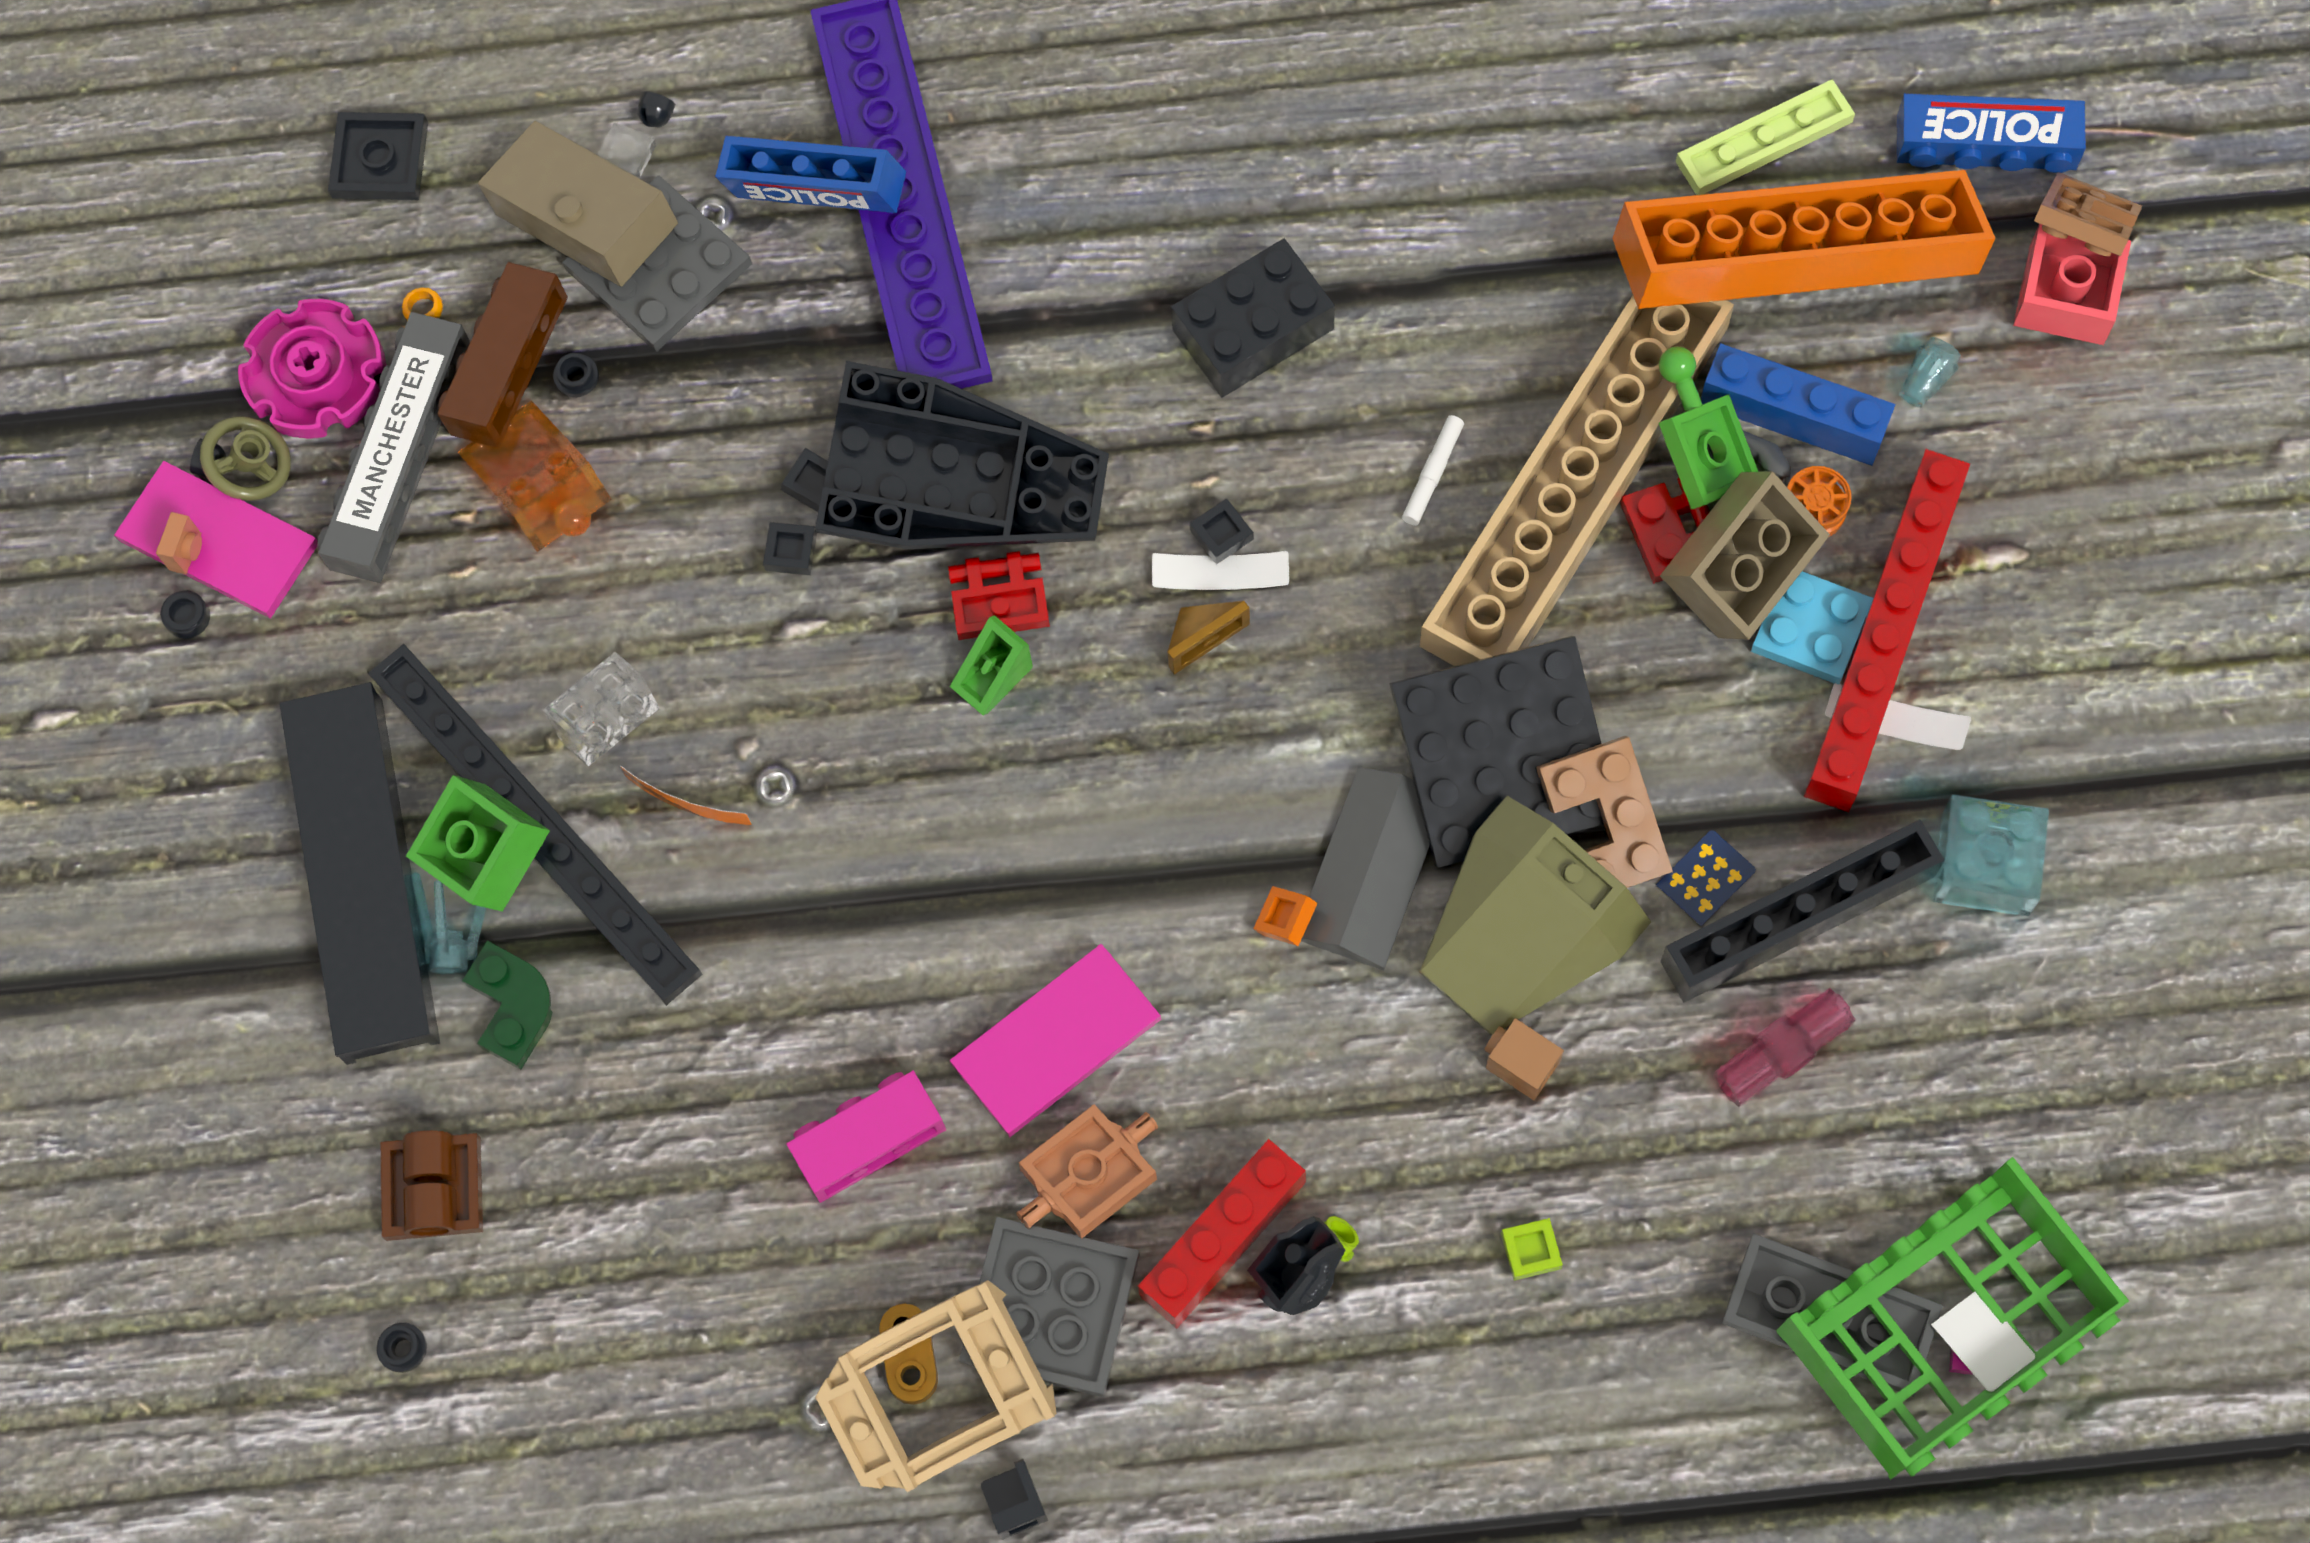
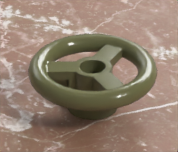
(255, 439)

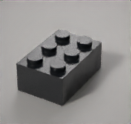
(1253, 317)

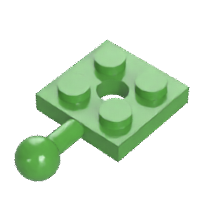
(1700, 424)

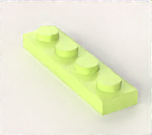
(1765, 137)

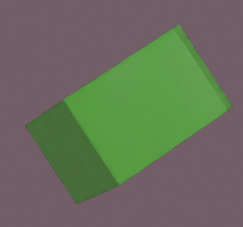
(992, 666)

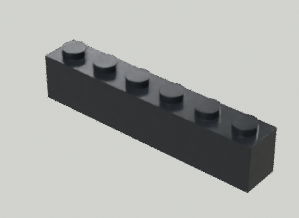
(1801, 910)

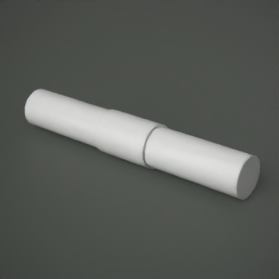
(1432, 470)

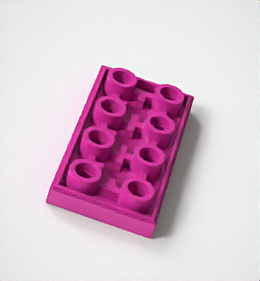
(242, 548)
(1055, 1040)

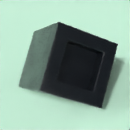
(1013, 1501)

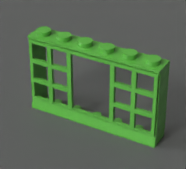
(1908, 1255)

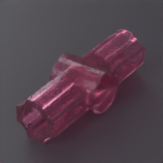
(1784, 1047)

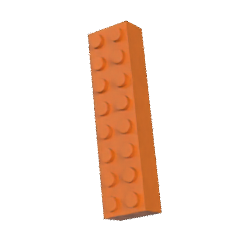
(1802, 238)

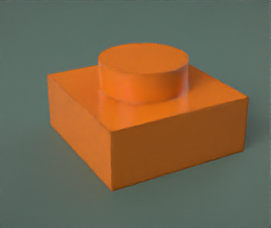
(1285, 915)

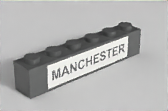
(393, 449)

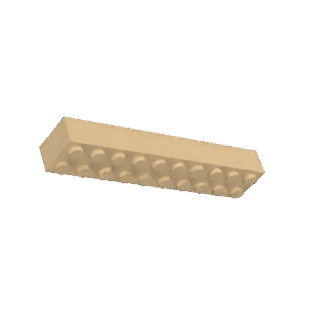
(1570, 484)

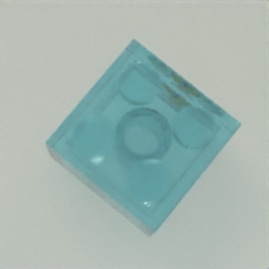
(1991, 855)

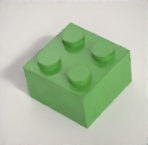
(477, 843)

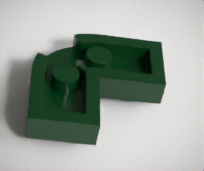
(522, 1000)

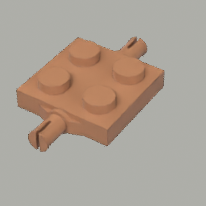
(1087, 1171)

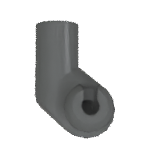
(1769, 456)

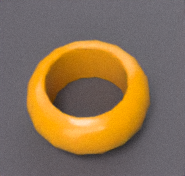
(419, 294)

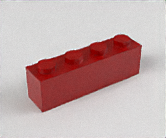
(1222, 1233)

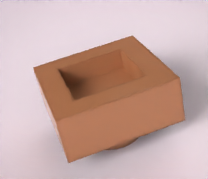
(179, 543)

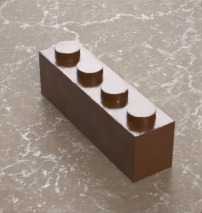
(502, 354)

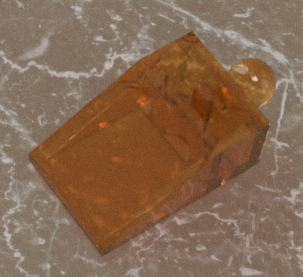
(538, 478)

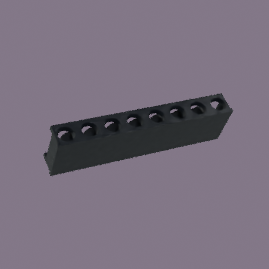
(358, 873)

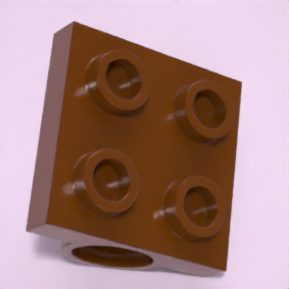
(431, 1185)

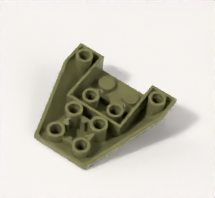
(1526, 919)

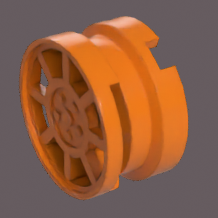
(1822, 496)

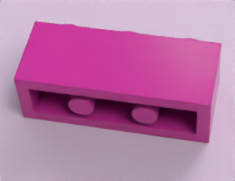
(865, 1135)

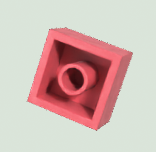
(2070, 289)

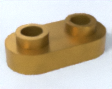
(918, 1356)

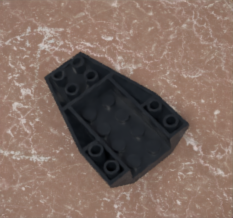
(950, 469)

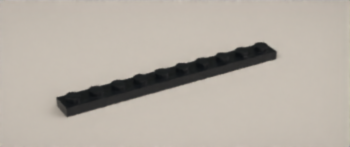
(563, 852)

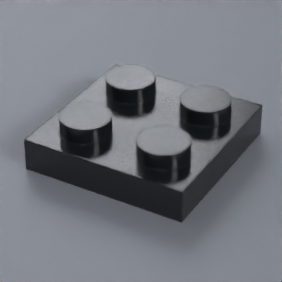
(378, 156)

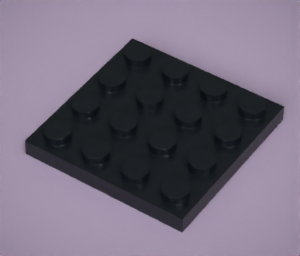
(1484, 731)

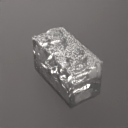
(601, 708)

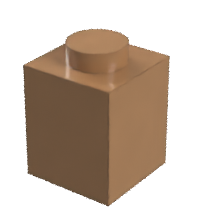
(1522, 1058)

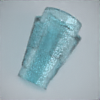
(1929, 371)

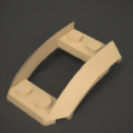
(999, 1359)

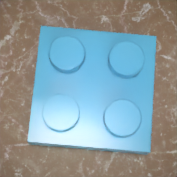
(1813, 627)

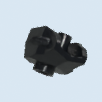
(1298, 1267)

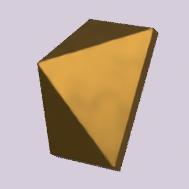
(1203, 629)

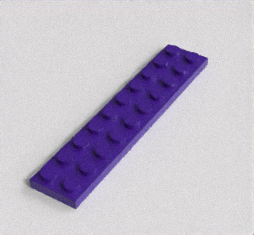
(917, 248)

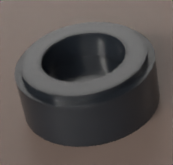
(185, 614)

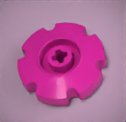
(338, 387)

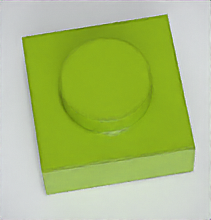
(1531, 1249)

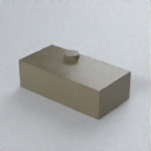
(578, 203)

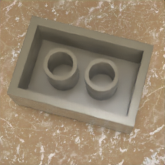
(1745, 555)

